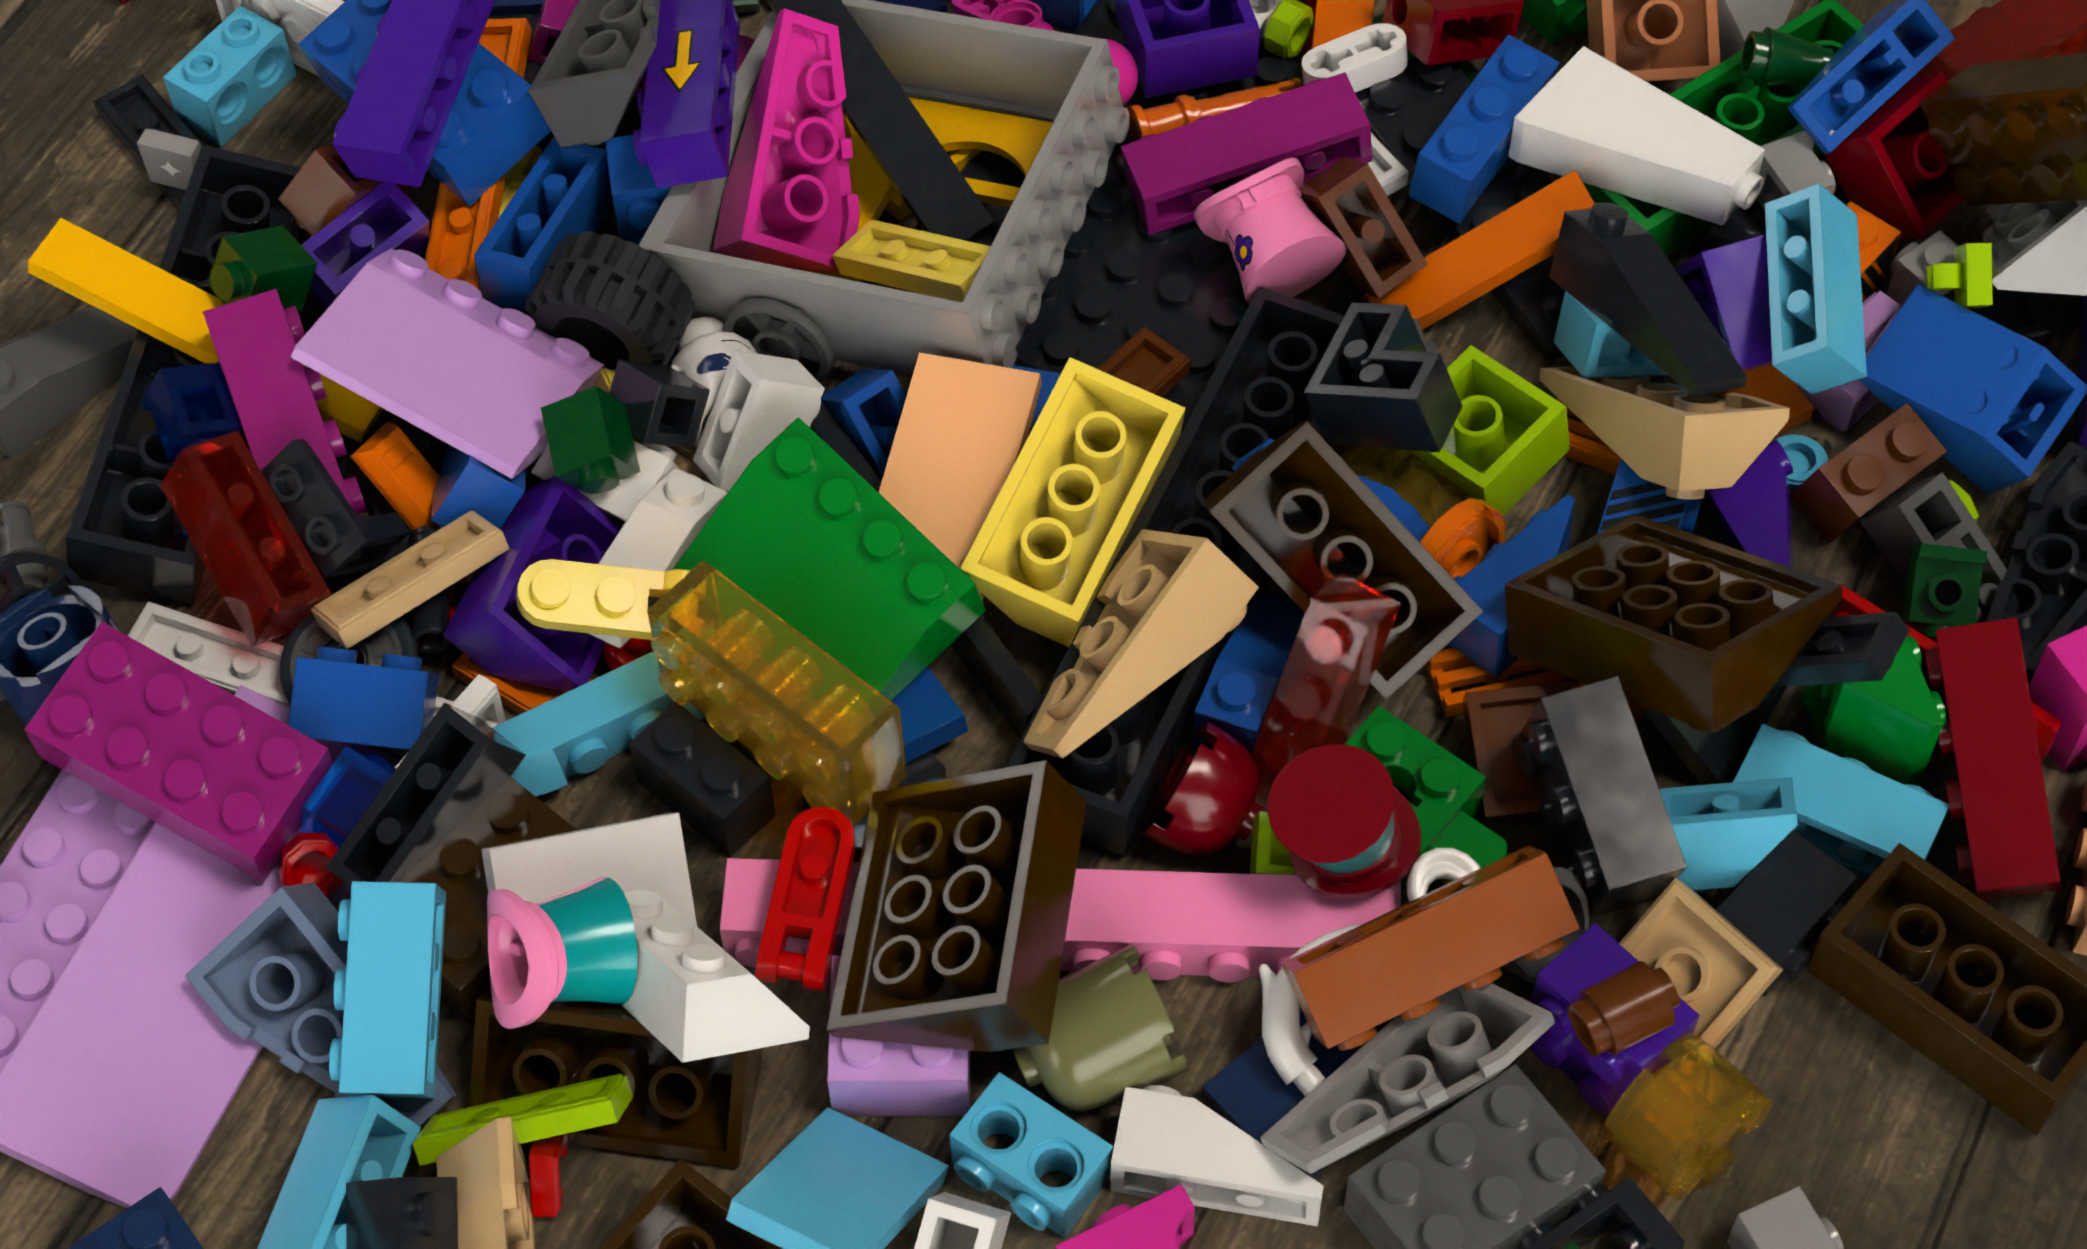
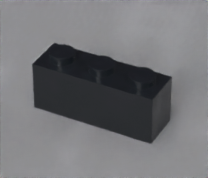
(427, 796)

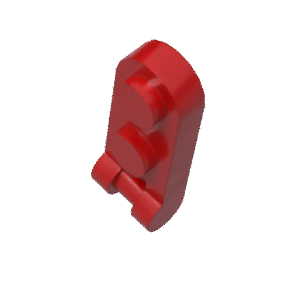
(808, 898)

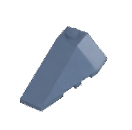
(277, 988)

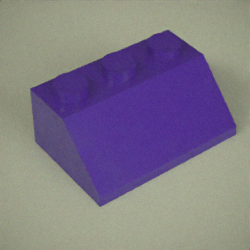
(487, 625)

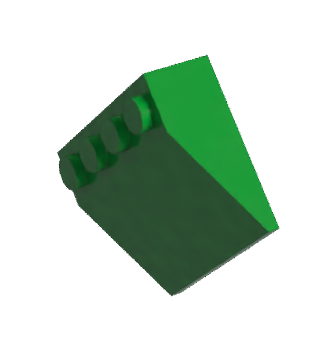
(837, 562)

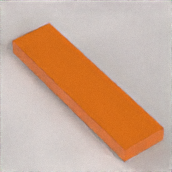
(1489, 253)

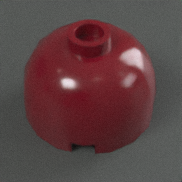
(1206, 796)

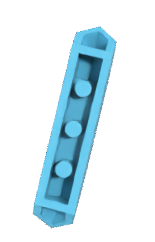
(587, 725)

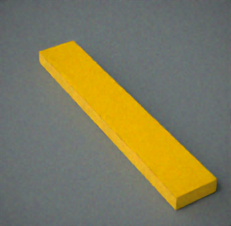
(162, 308)

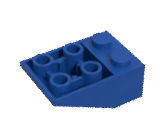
(1975, 387)

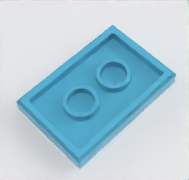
(837, 1188)

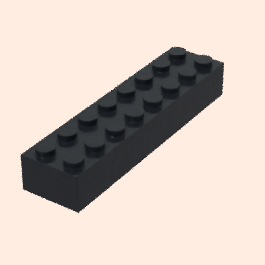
(123, 521)

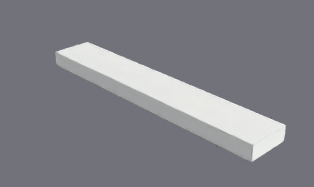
(219, 654)

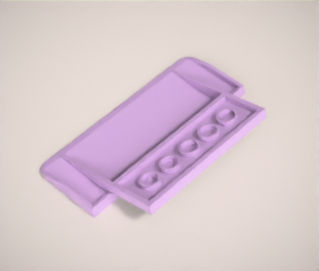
(102, 1038)

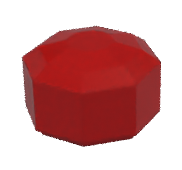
(306, 859)

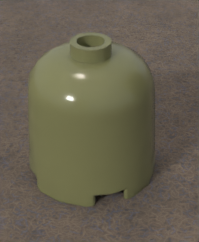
(1103, 1036)

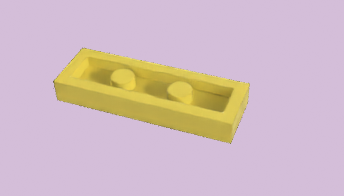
(911, 260)

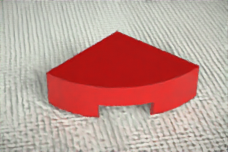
(546, 1176)

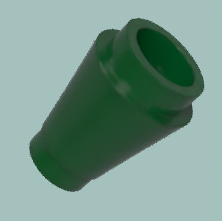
(1781, 58)

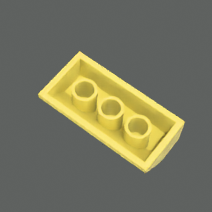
(1072, 499)

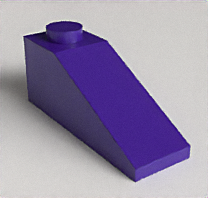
(1758, 508)

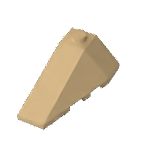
(1667, 431)
(1160, 613)
(491, 1188)

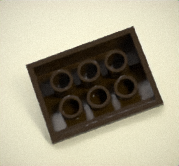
(1671, 616)
(961, 911)

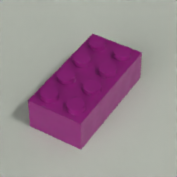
(179, 750)

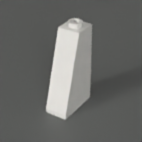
(1636, 141)

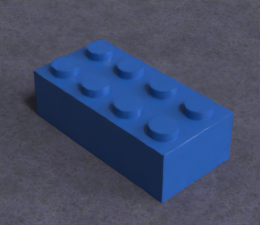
(490, 120)

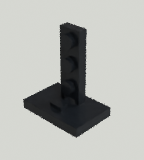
(1838, 652)

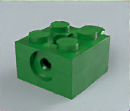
(1439, 784)

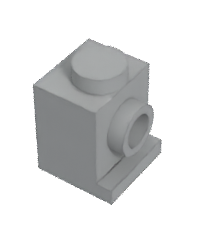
(1791, 167)

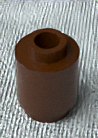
(1624, 1009)

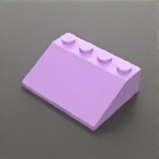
(446, 359)

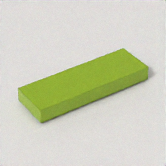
(533, 1115)

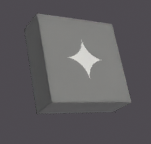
(168, 157)

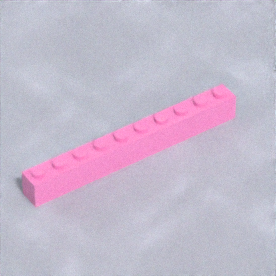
(1174, 919)

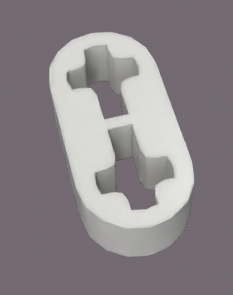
(1365, 56)

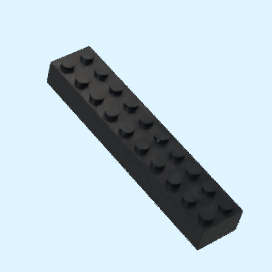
(1247, 401)

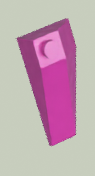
(791, 172)

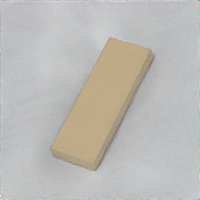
(409, 579)

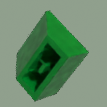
(1882, 722)

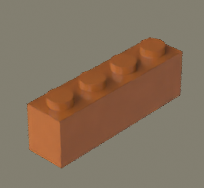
(1430, 948)

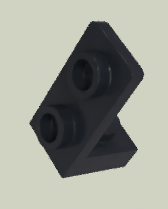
(324, 519)
(1621, 1211)

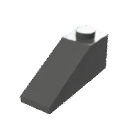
(1937, 516)

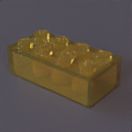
(776, 693)

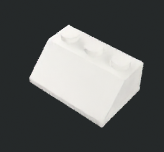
(696, 992)

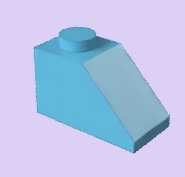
(1728, 827)

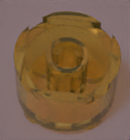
(1686, 1117)

